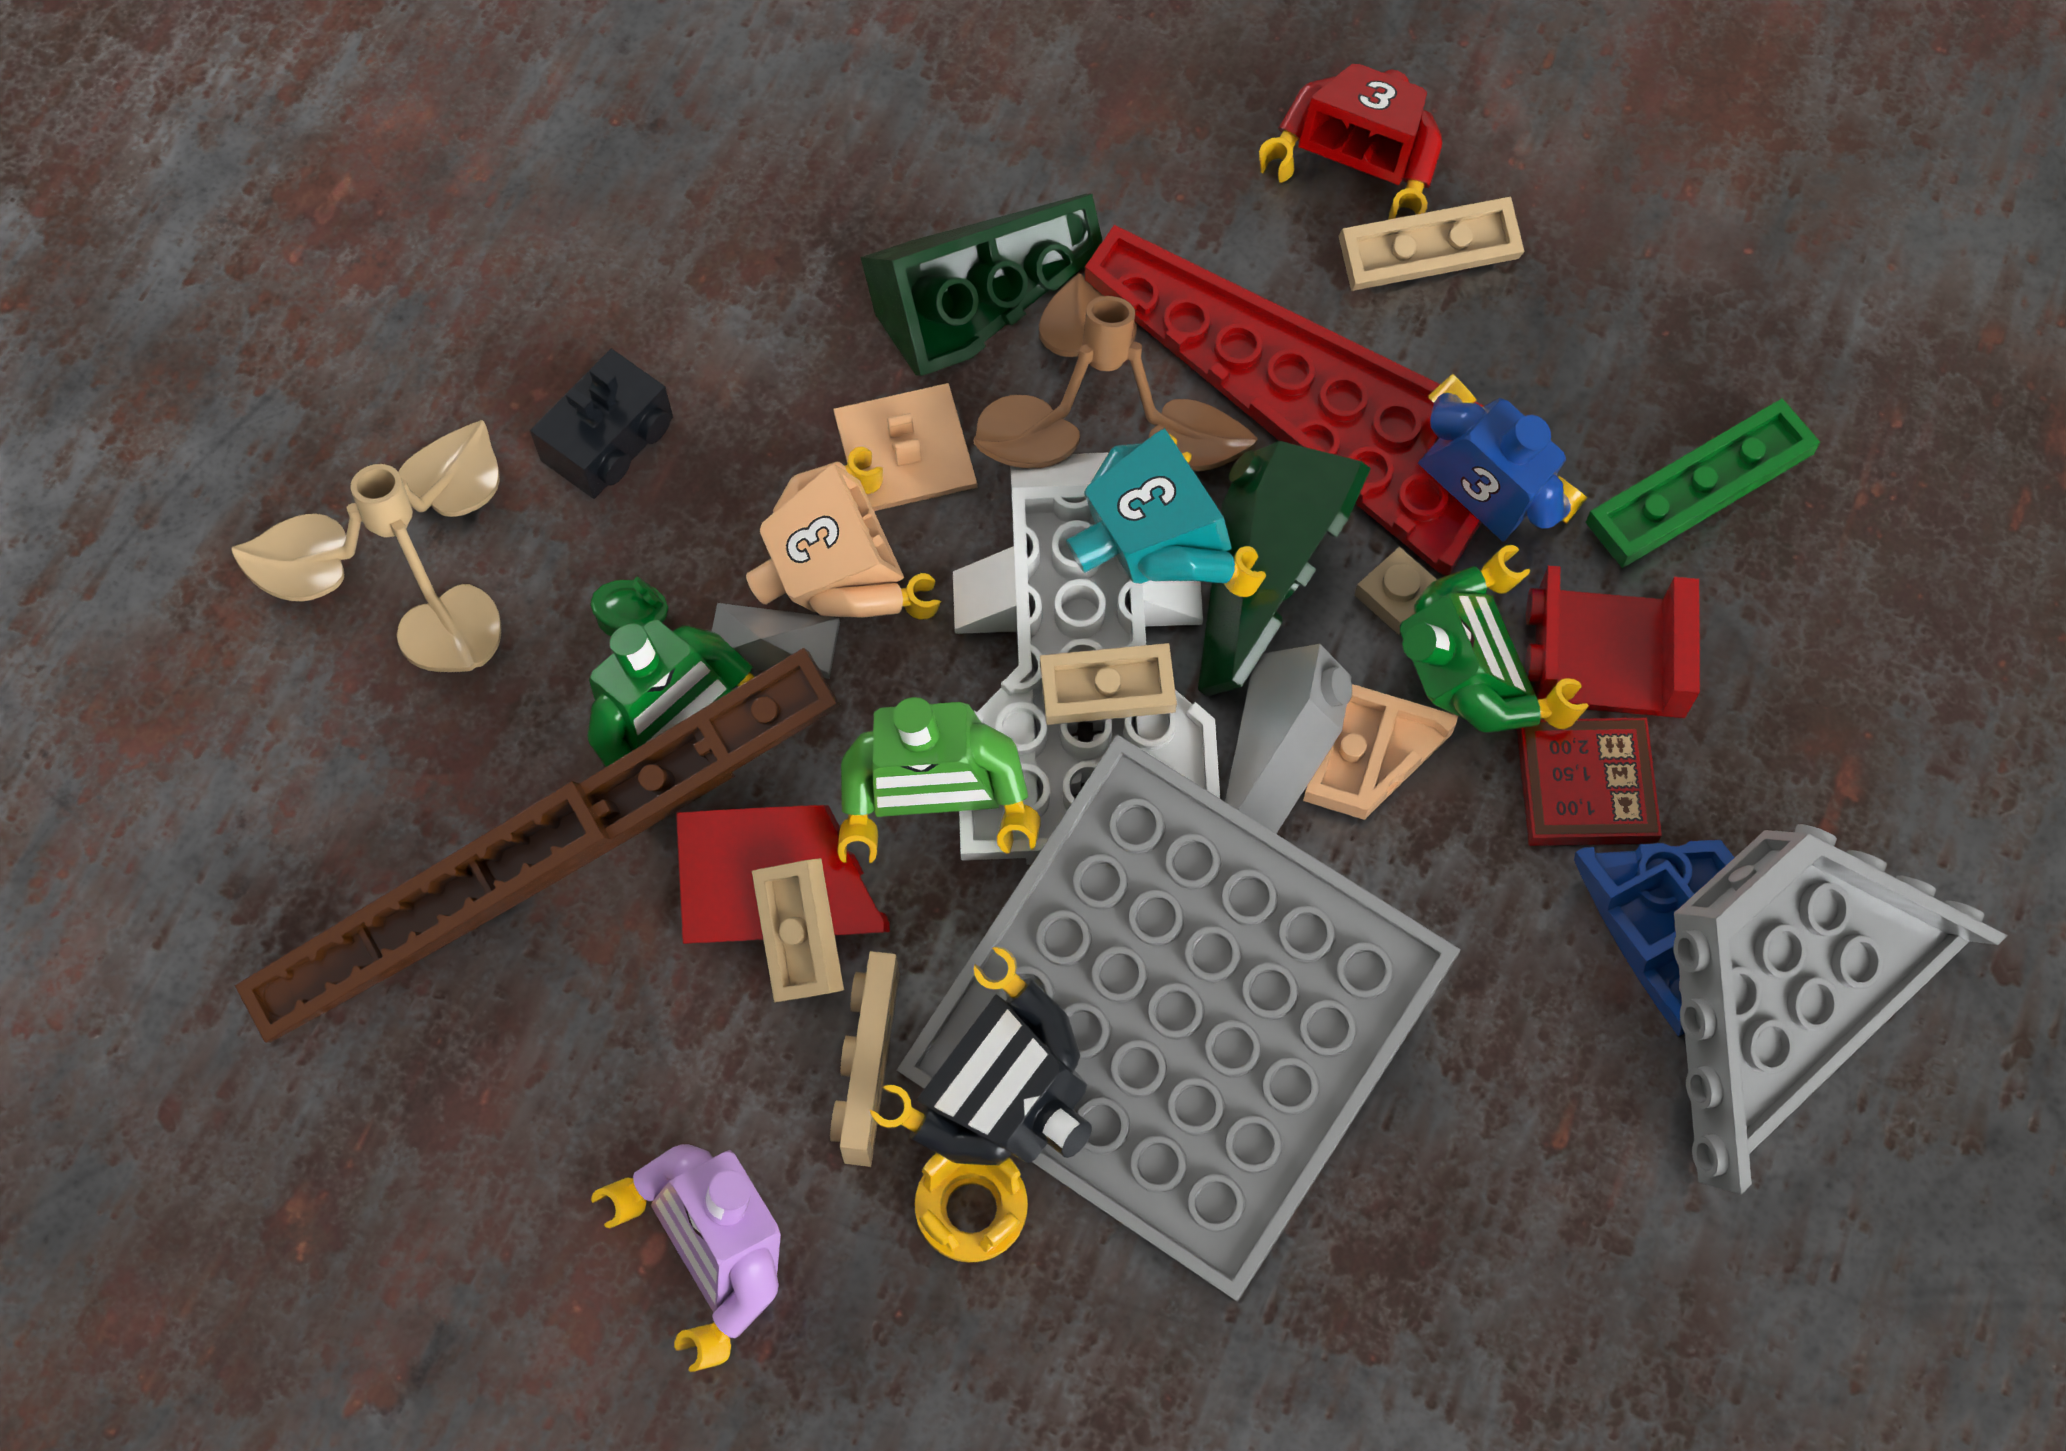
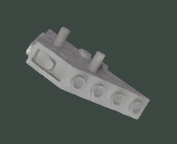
(1789, 974)

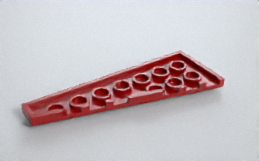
(1297, 385)

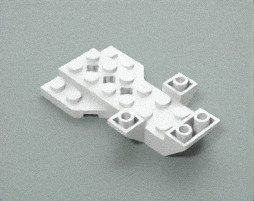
(1063, 610)

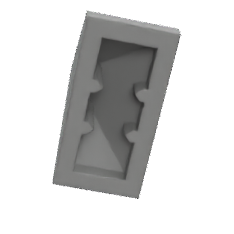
(772, 635)

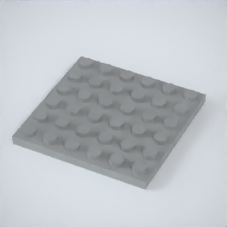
(1216, 1002)

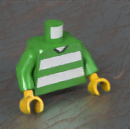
(931, 762)

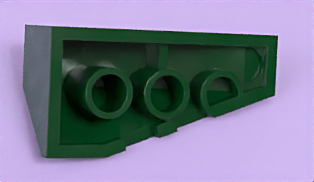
(965, 284)
(1282, 508)

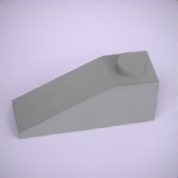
(1286, 730)

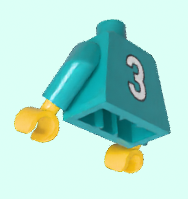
(1160, 521)

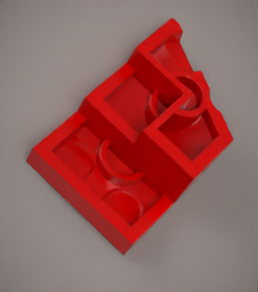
(726, 845)

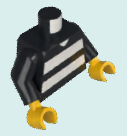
(1004, 1083)

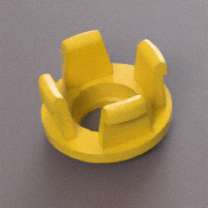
(931, 1199)

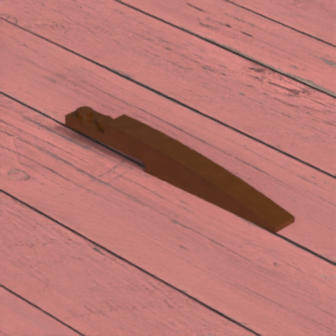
(537, 847)

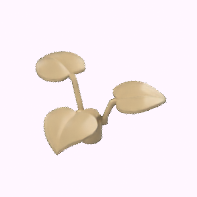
(305, 552)

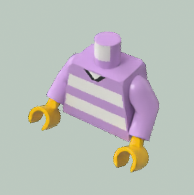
(718, 1232)

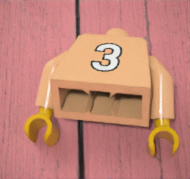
(832, 547)

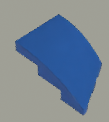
(1638, 904)

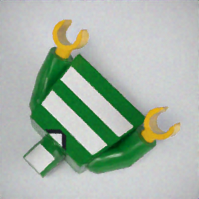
(1470, 657)
(656, 683)

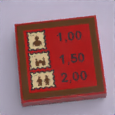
(1589, 783)

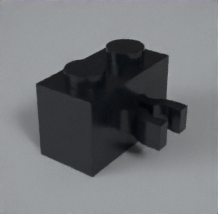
(603, 424)

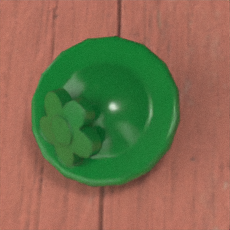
(627, 603)

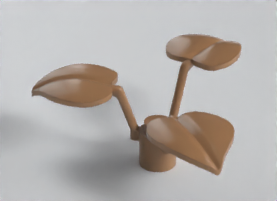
(1101, 333)

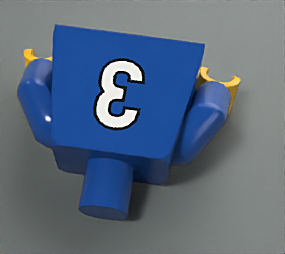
(1497, 462)

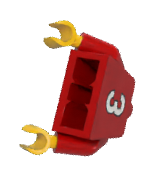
(1365, 123)

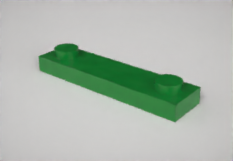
(1702, 482)

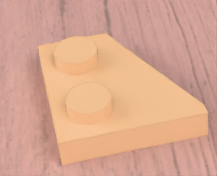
(1376, 751)

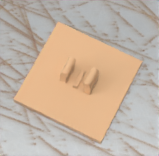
(915, 443)

